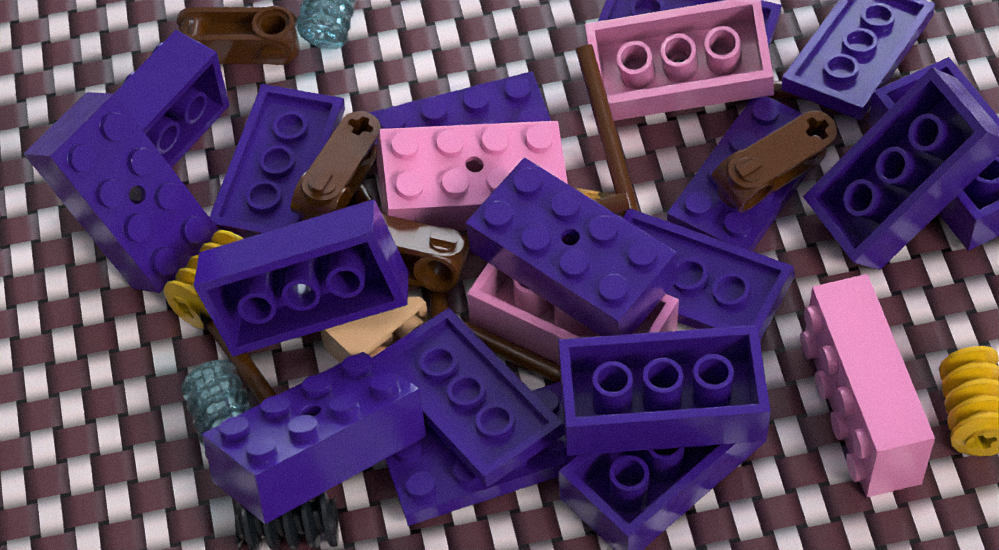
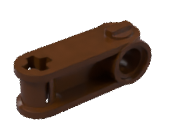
(244, 33)
(774, 160)
(338, 167)
(429, 252)

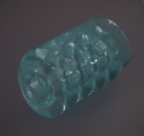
(325, 22)
(213, 395)

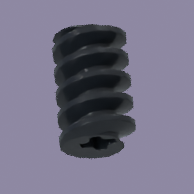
(308, 519)

